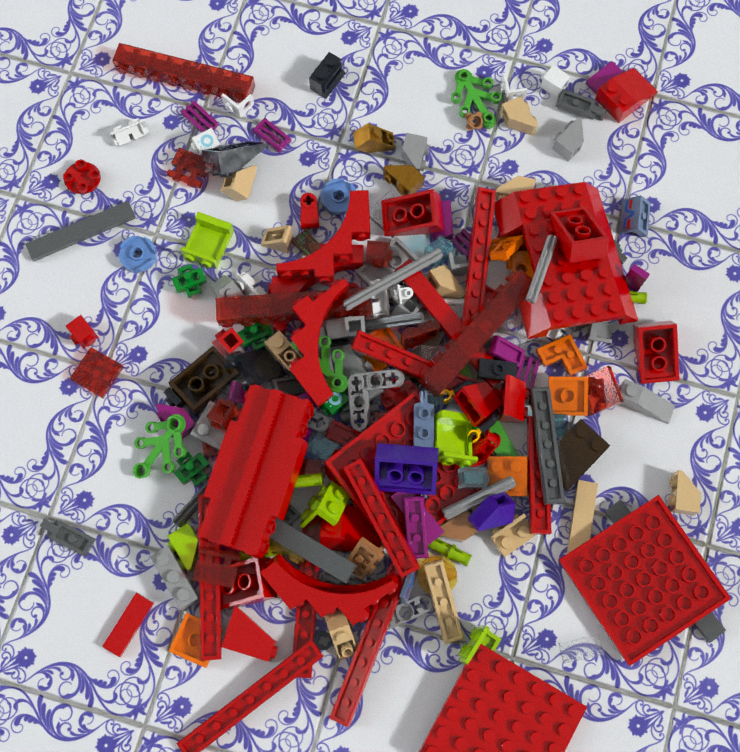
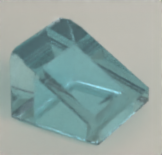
(560, 424)

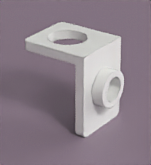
(508, 94)
(239, 109)

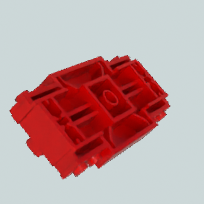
(256, 471)

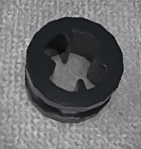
(325, 634)

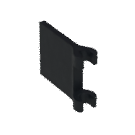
(257, 367)

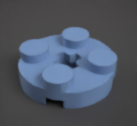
(329, 192)
(141, 263)

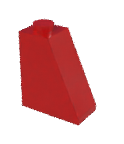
(248, 637)

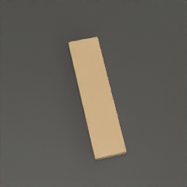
(582, 514)
(443, 601)

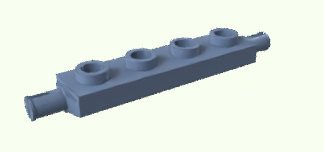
(423, 424)

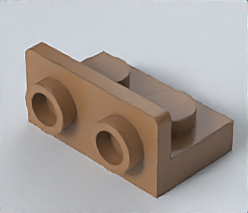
(364, 557)

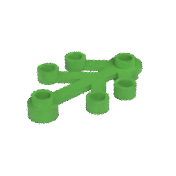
(475, 95)
(325, 366)
(161, 445)

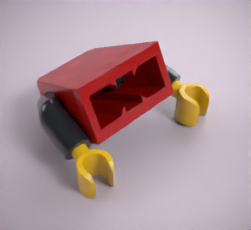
(477, 403)

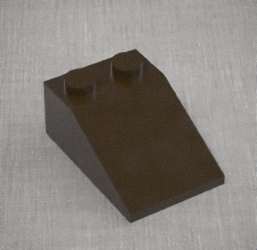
(202, 380)
(578, 452)

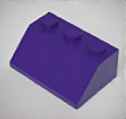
(406, 468)

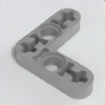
(365, 386)
(396, 619)

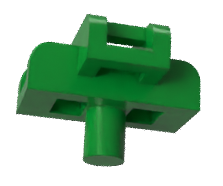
(189, 280)
(255, 333)
(192, 468)

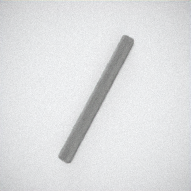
(392, 279)

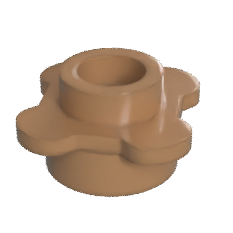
(478, 121)

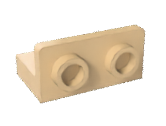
(512, 535)

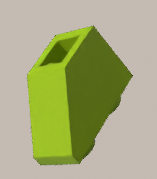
(186, 544)

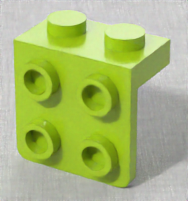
(327, 504)
(478, 636)

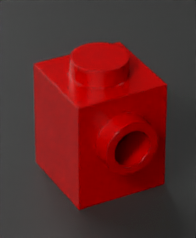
(81, 332)
(227, 341)

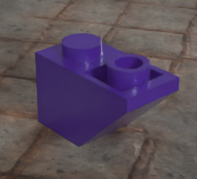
(493, 512)

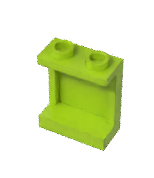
(208, 241)
(452, 439)

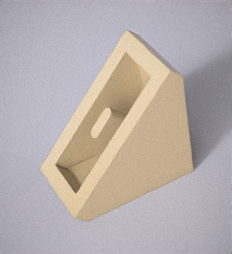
(278, 238)

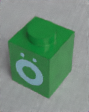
(335, 404)

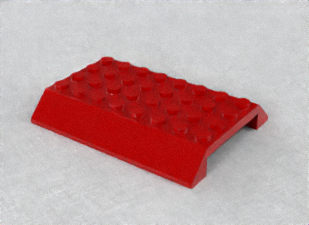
(570, 291)

